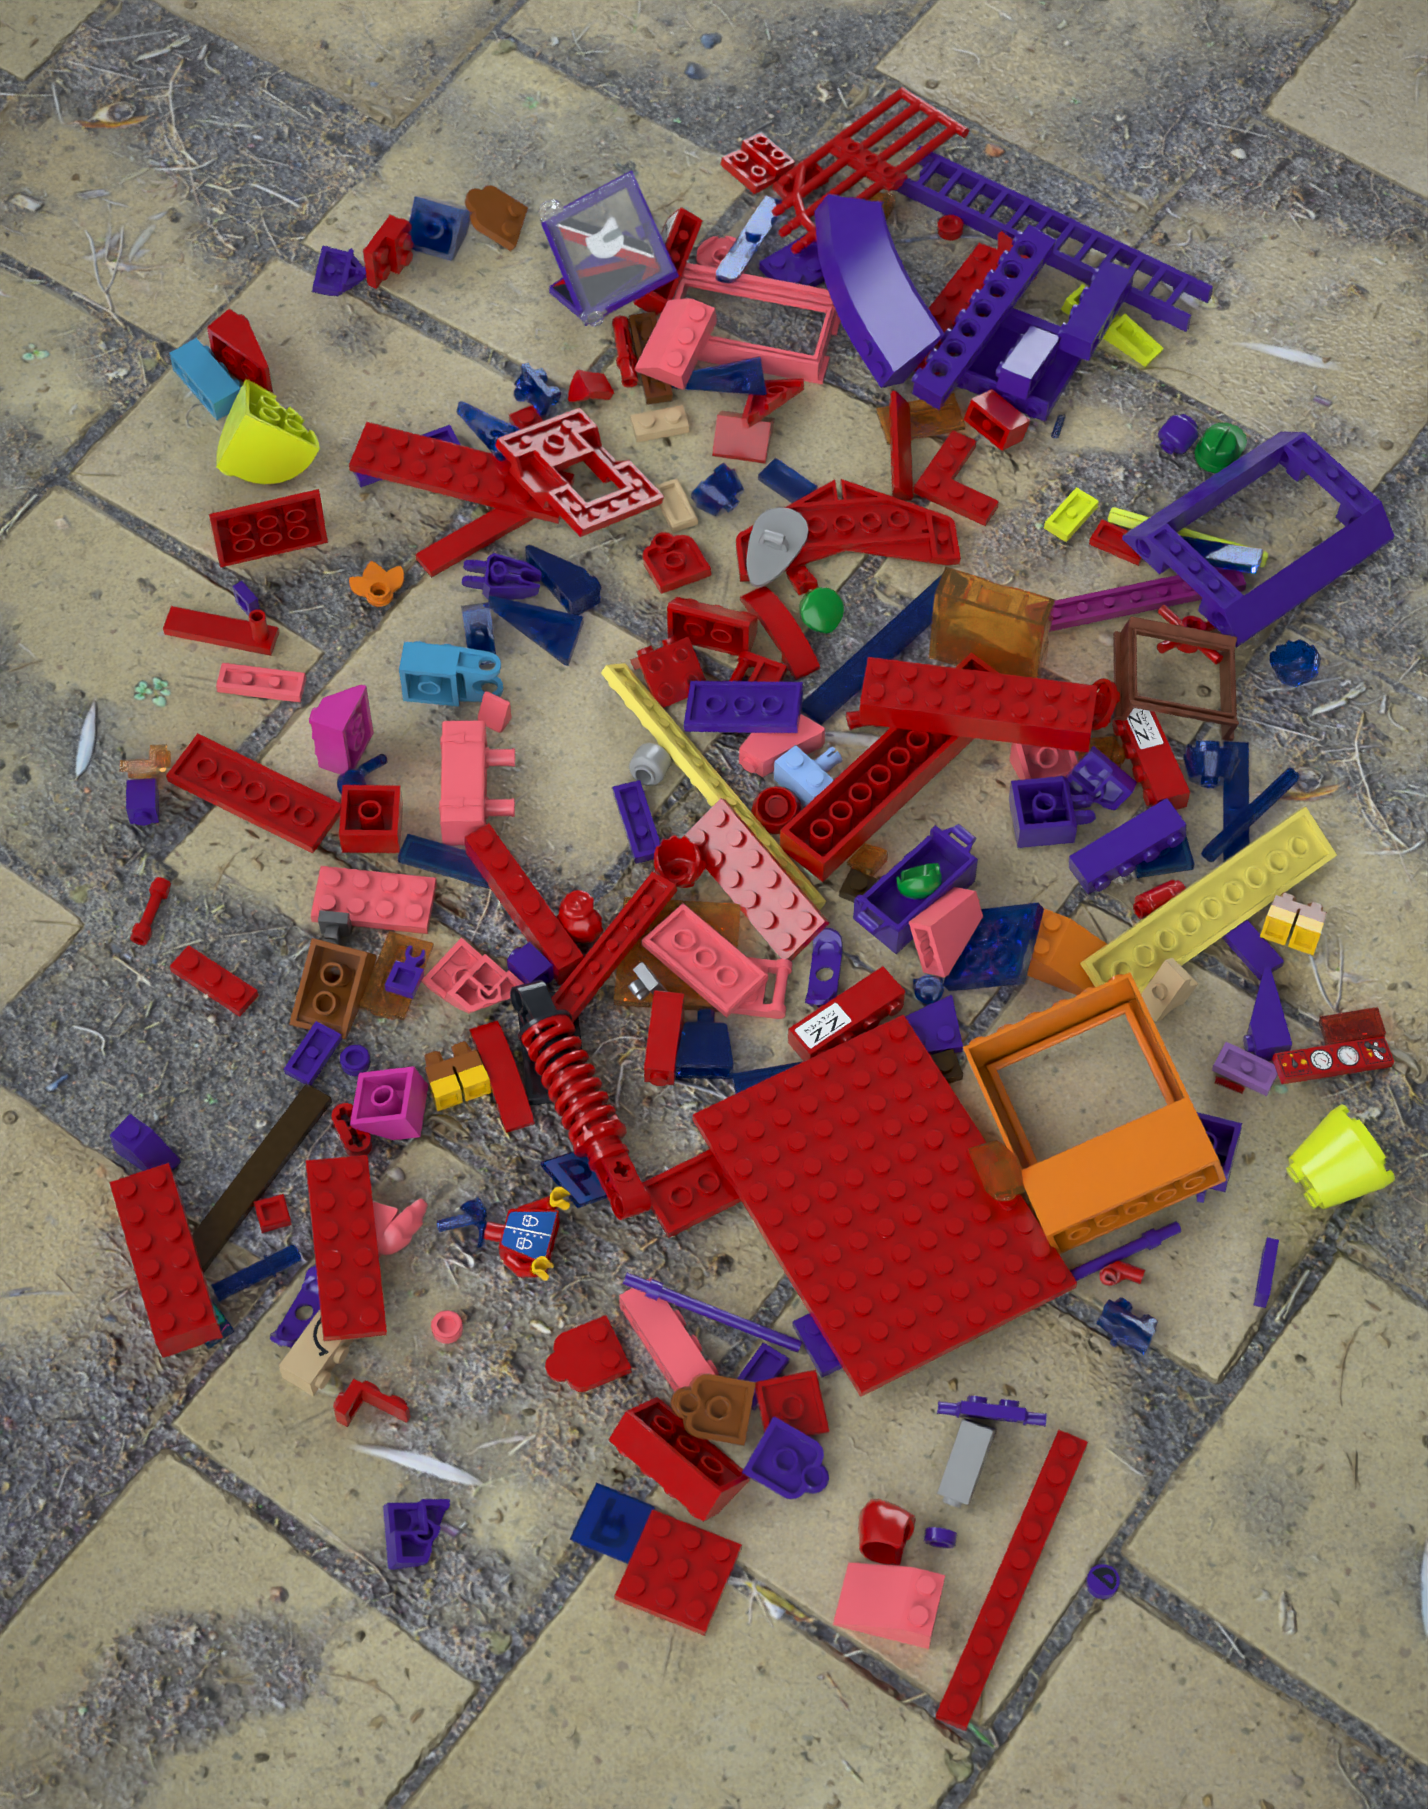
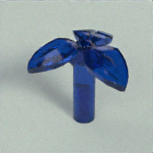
(474, 1215)

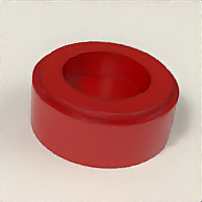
(950, 227)

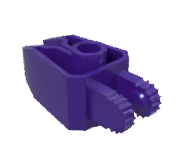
(503, 577)

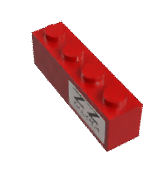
(679, 237)
(1152, 759)
(847, 1015)

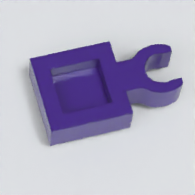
(406, 976)

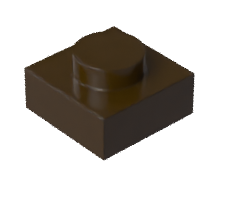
(856, 884)
(948, 1065)

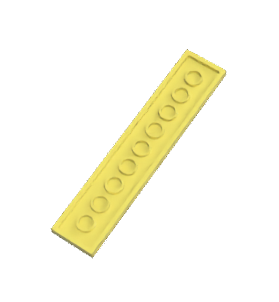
(1215, 902)

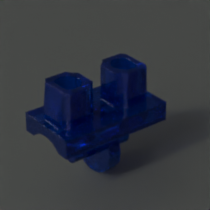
(532, 388)
(1126, 1327)

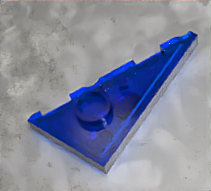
(734, 377)
(485, 426)
(548, 628)

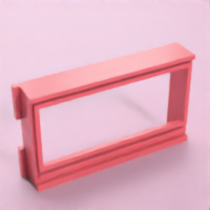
(774, 360)

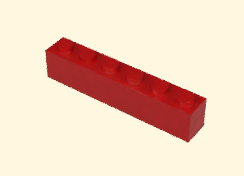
(522, 901)

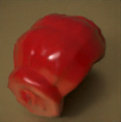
(580, 917)

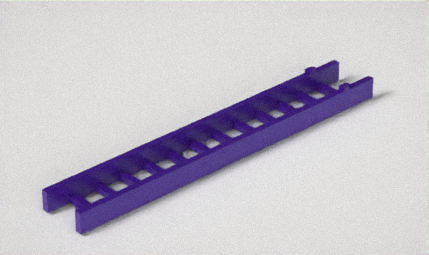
(1065, 225)

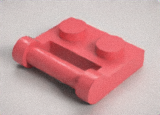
(755, 1003)

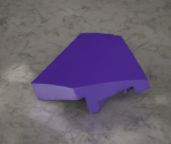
(337, 272)

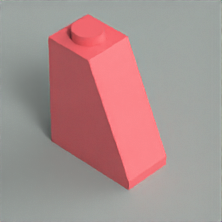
(762, 749)
(945, 930)

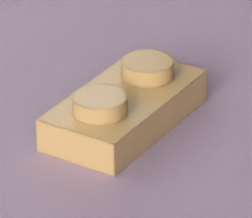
(659, 423)

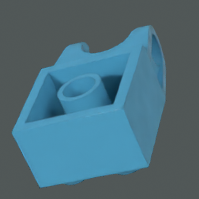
(446, 673)

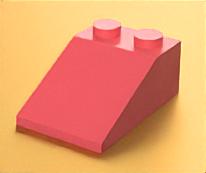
(890, 1602)

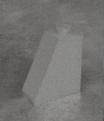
(966, 1462)

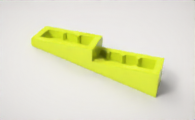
(1123, 334)

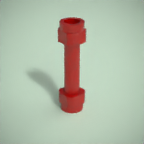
(142, 931)

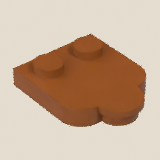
(496, 215)
(715, 1407)

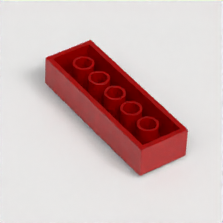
(165, 1260)

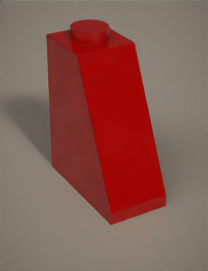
(664, 1038)

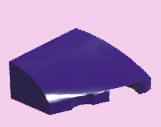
(1101, 780)

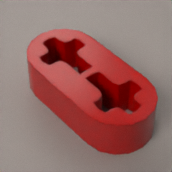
(345, 1133)

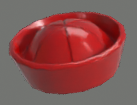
(775, 808)

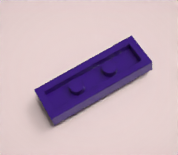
(636, 820)

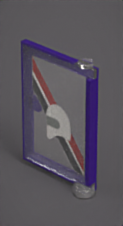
(607, 247)

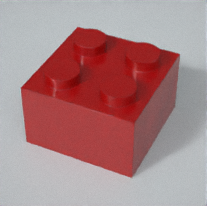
(371, 819)

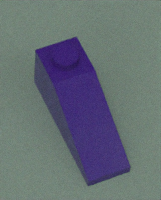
(1267, 1026)

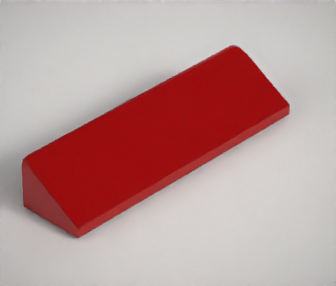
(900, 447)

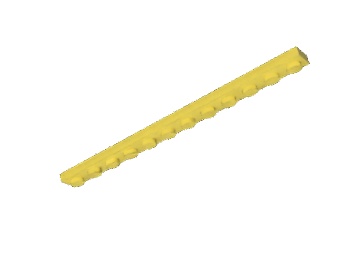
(695, 765)

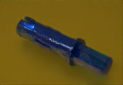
(256, 1272)

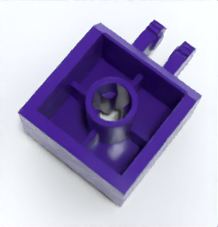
(1045, 811)
(1225, 1138)

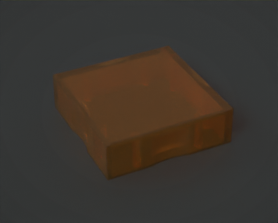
(993, 622)

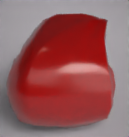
(884, 1531)

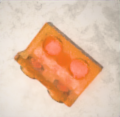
(139, 768)

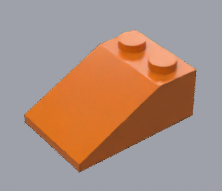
(1060, 950)

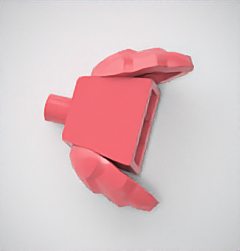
(396, 1229)

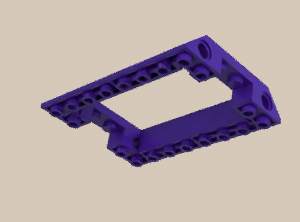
(1221, 603)

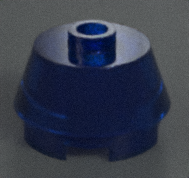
(718, 491)
(1210, 763)

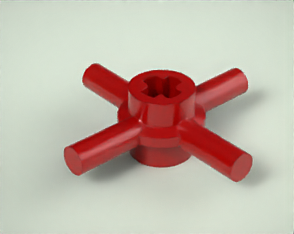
(1191, 622)

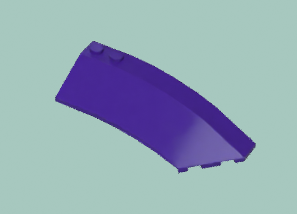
(873, 289)

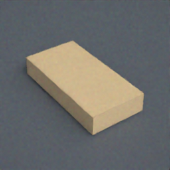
(676, 506)

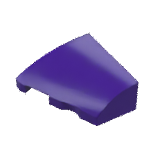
(412, 1530)

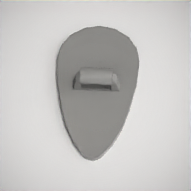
(774, 544)

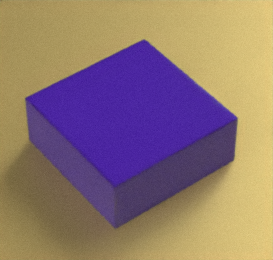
(245, 598)

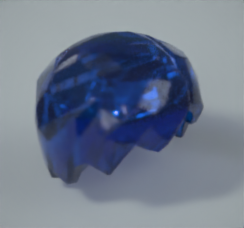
(1295, 662)

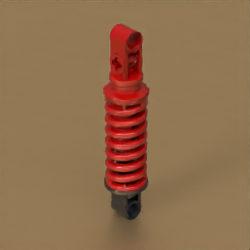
(570, 1085)

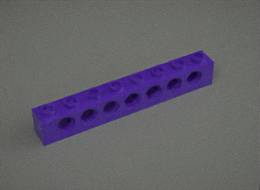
(937, 389)

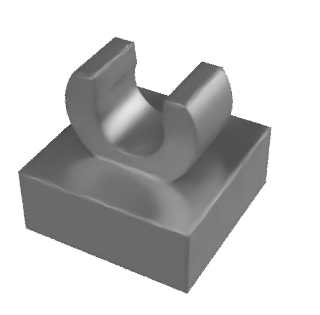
(334, 924)
(646, 983)

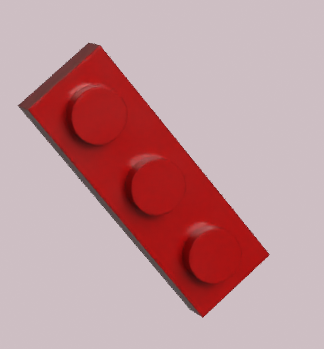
(214, 980)

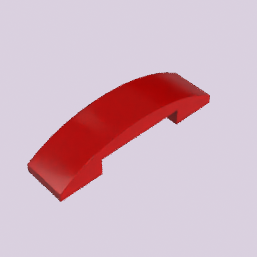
(782, 630)
(503, 1076)

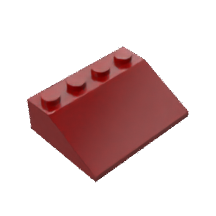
(268, 528)

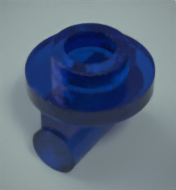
(928, 988)

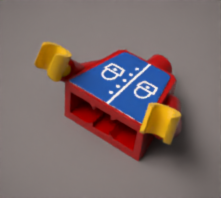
(529, 1235)

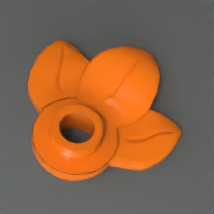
(377, 581)

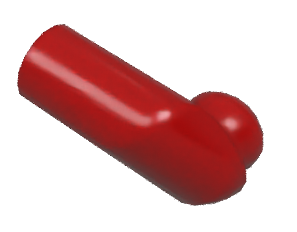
(1120, 1271)

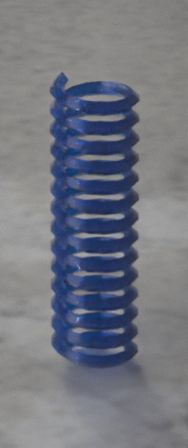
(1060, 427)

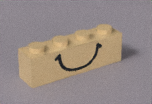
(312, 1360)

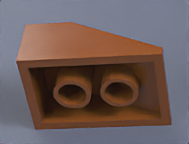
(332, 986)

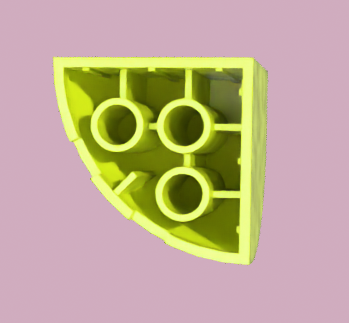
(264, 439)

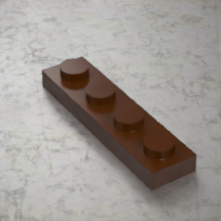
(641, 330)

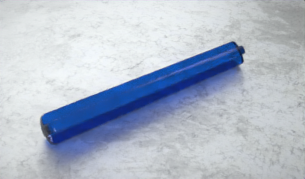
(1250, 815)

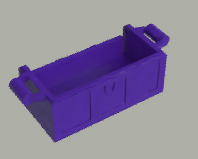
(888, 912)

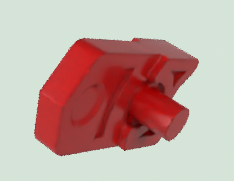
(801, 579)

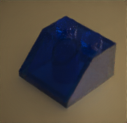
(438, 226)

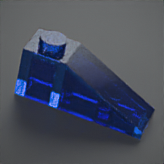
(565, 580)

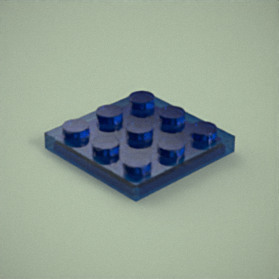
(998, 949)

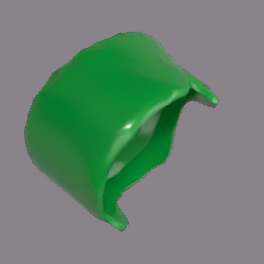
(821, 609)

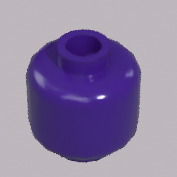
(1178, 434)

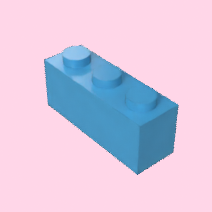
(205, 377)

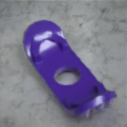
(826, 954)
(291, 1327)

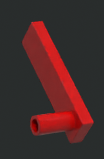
(223, 631)

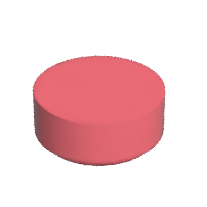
(447, 1327)

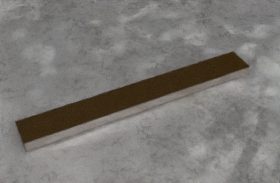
(258, 1173)

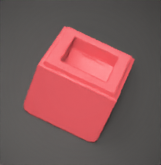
(495, 712)

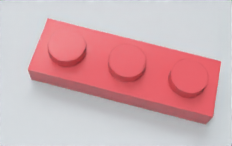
(261, 682)

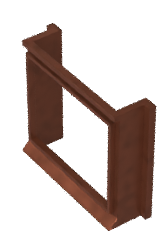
(1126, 672)

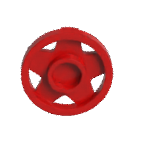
(1105, 703)

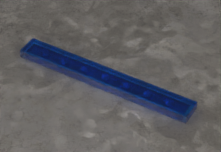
(885, 645)

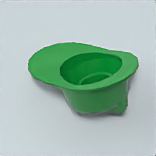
(1220, 447)

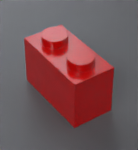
(996, 419)

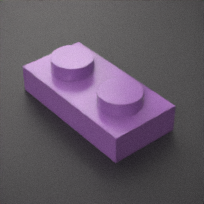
(1245, 1068)

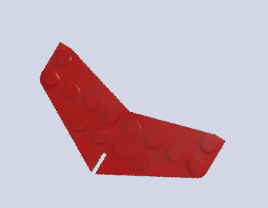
(866, 524)

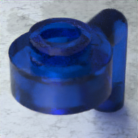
(356, 777)

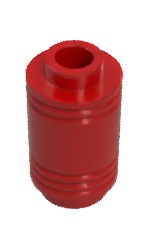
(1156, 897)

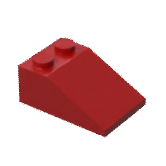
(238, 349)

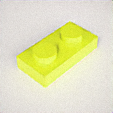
(1071, 514)

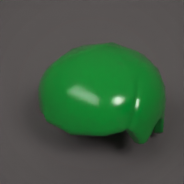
(920, 881)

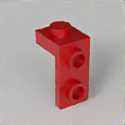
(349, 1402)

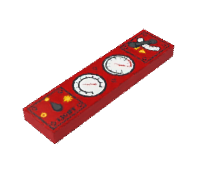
(1333, 1060)

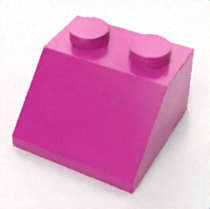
(390, 1103)

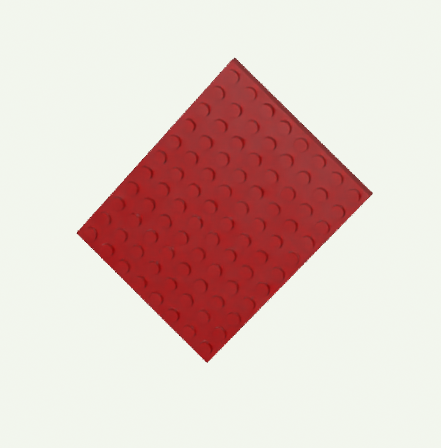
(877, 1205)

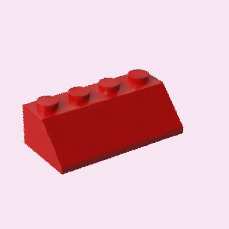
(682, 1464)

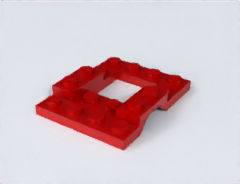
(563, 442)

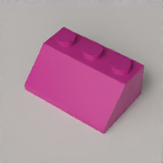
(341, 729)

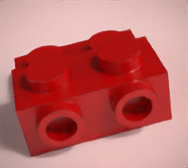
(388, 250)

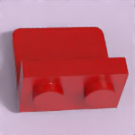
(669, 669)

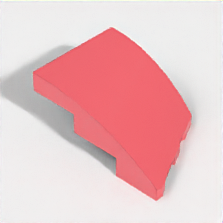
(469, 979)

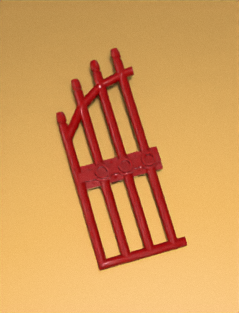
(862, 160)

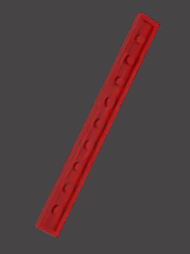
(1011, 1581)

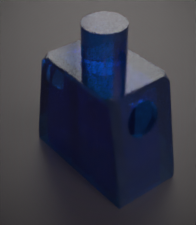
(704, 1049)

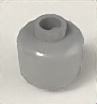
(649, 764)

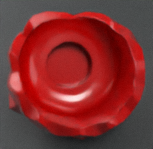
(679, 861)

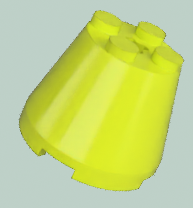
(1338, 1161)

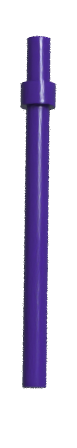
(1149, 1240)
(654, 1290)

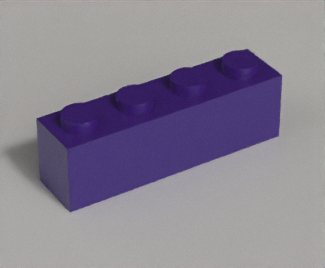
(1096, 310)
(1127, 846)

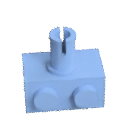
(804, 775)

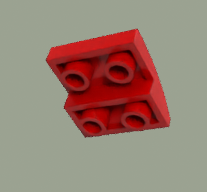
(757, 163)

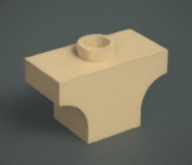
(1168, 989)

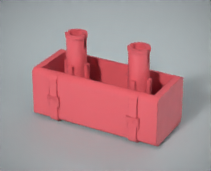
(464, 780)

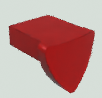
(589, 385)

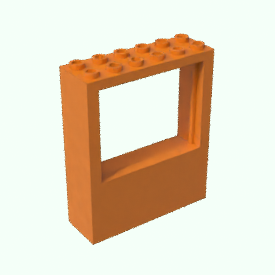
(1123, 1170)

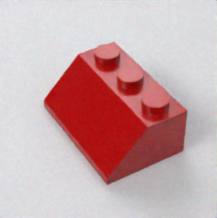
(711, 626)

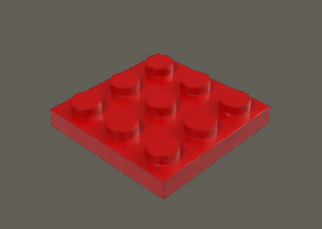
(678, 1572)

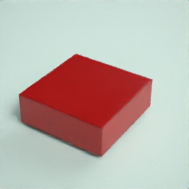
(272, 1213)

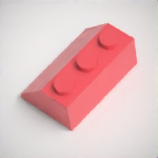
(677, 341)

